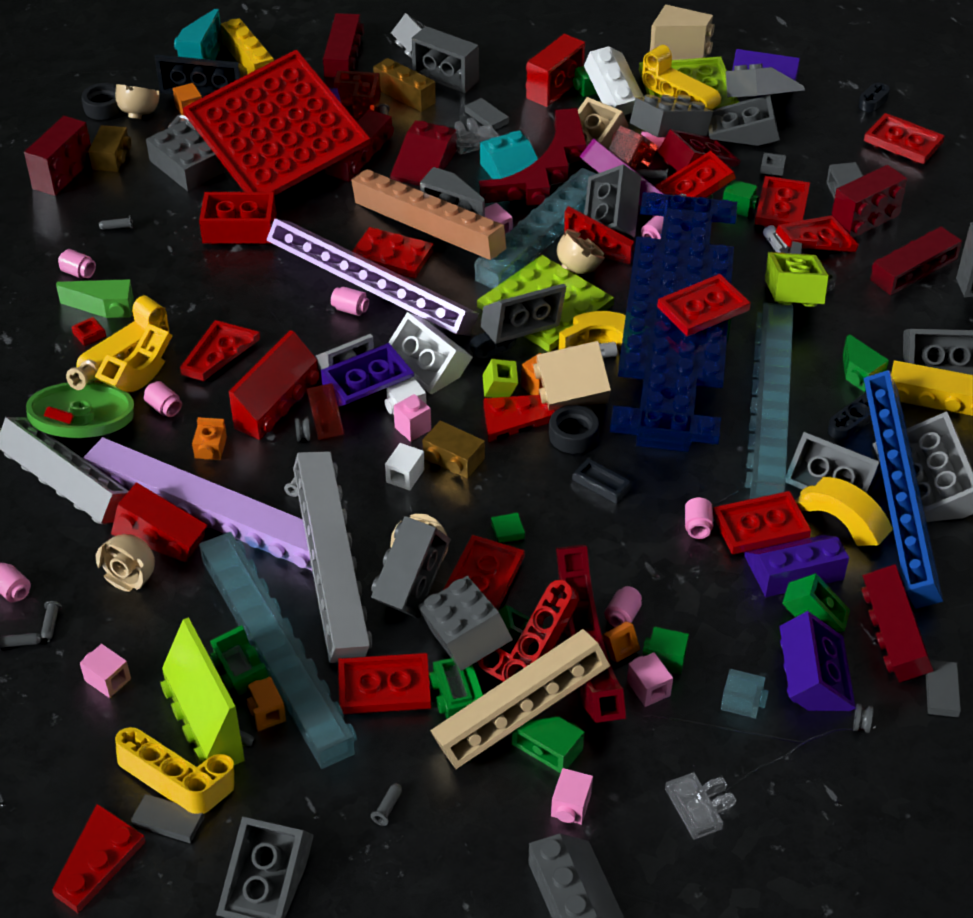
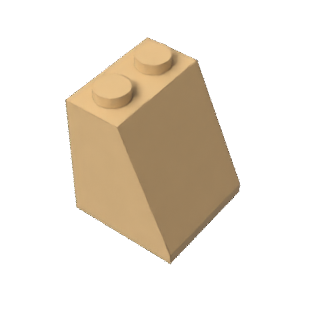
(683, 32)
(572, 376)

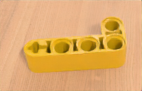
(664, 80)
(125, 340)
(171, 775)

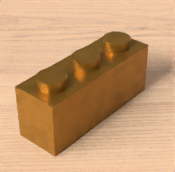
(406, 85)

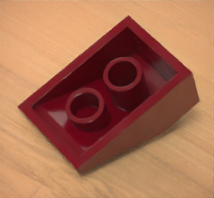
(683, 148)
(422, 149)

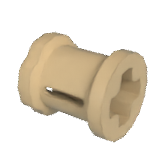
(79, 377)

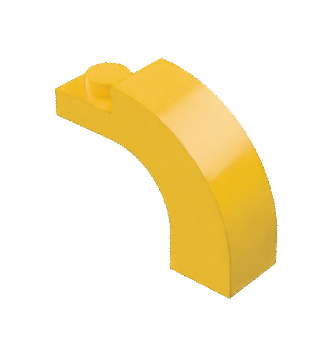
(592, 327)
(140, 365)
(850, 505)

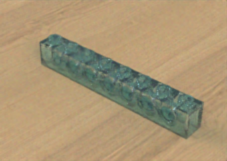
(534, 232)

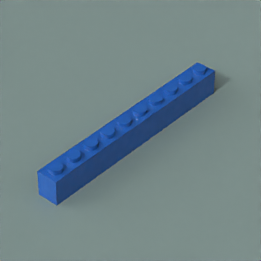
(902, 491)

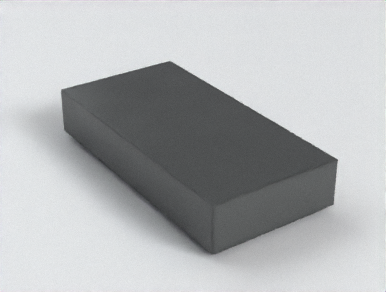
(486, 114)
(943, 689)
(166, 819)

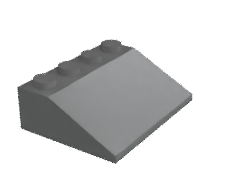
(941, 469)

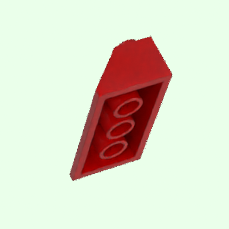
(273, 386)

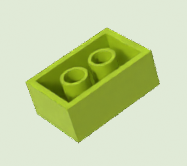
(796, 278)

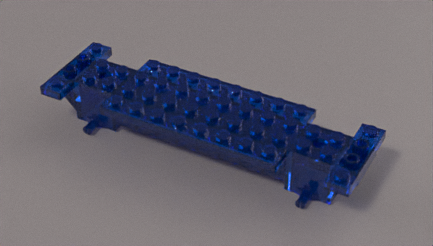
(653, 344)

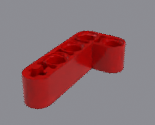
(534, 632)

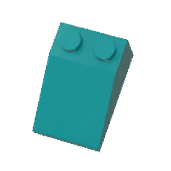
(201, 38)
(506, 154)

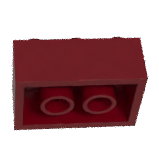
(58, 155)
(869, 200)

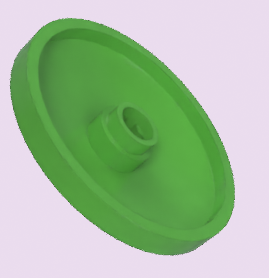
(96, 410)

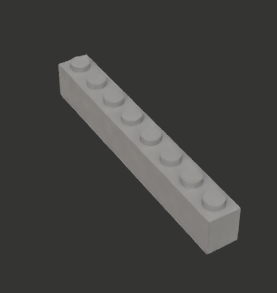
(331, 556)

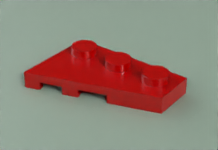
(818, 233)
(613, 244)
(217, 348)
(513, 413)
(97, 856)

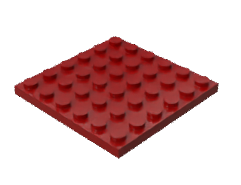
(276, 125)

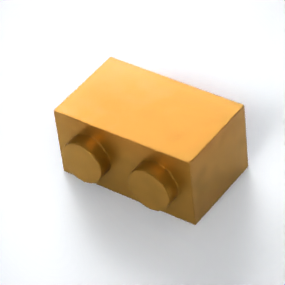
(109, 148)
(453, 449)

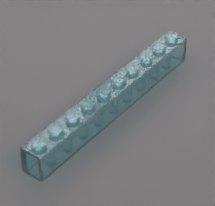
(771, 401)
(283, 655)

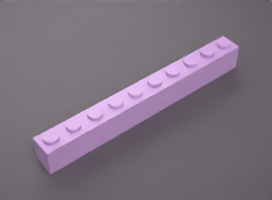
(373, 277)
(210, 503)

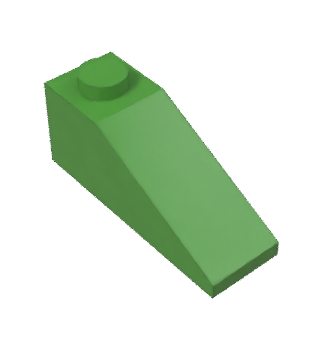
(98, 297)

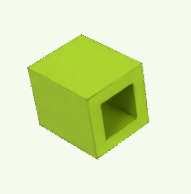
(500, 378)

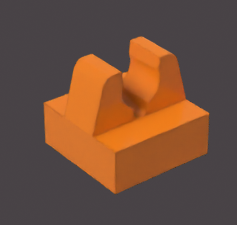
(621, 642)

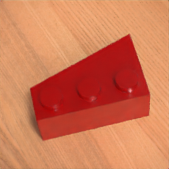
(158, 523)

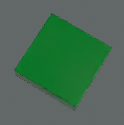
(507, 528)

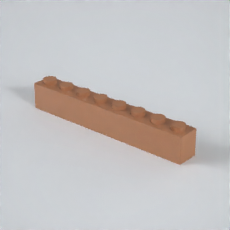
(429, 214)

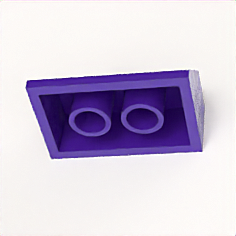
(787, 65)
(366, 374)
(794, 560)
(816, 665)

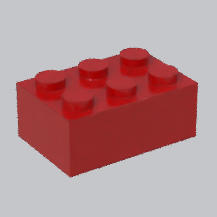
(553, 69)
(237, 217)

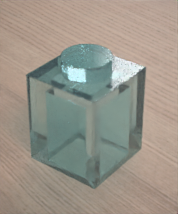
(744, 693)

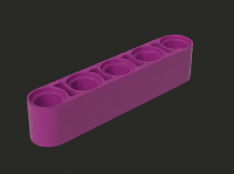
(603, 159)

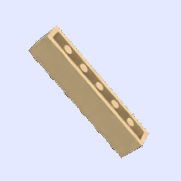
(520, 698)

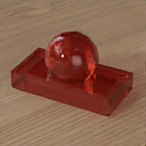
(325, 411)

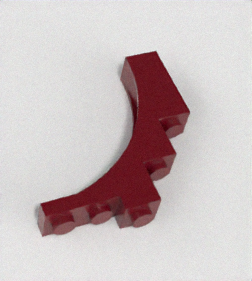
(550, 168)
(602, 694)

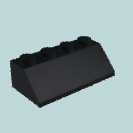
(203, 73)

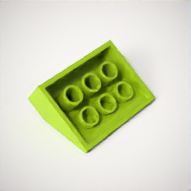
(200, 698)

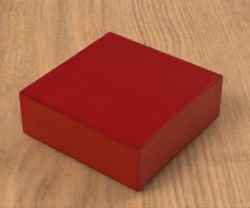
(88, 331)
(59, 415)

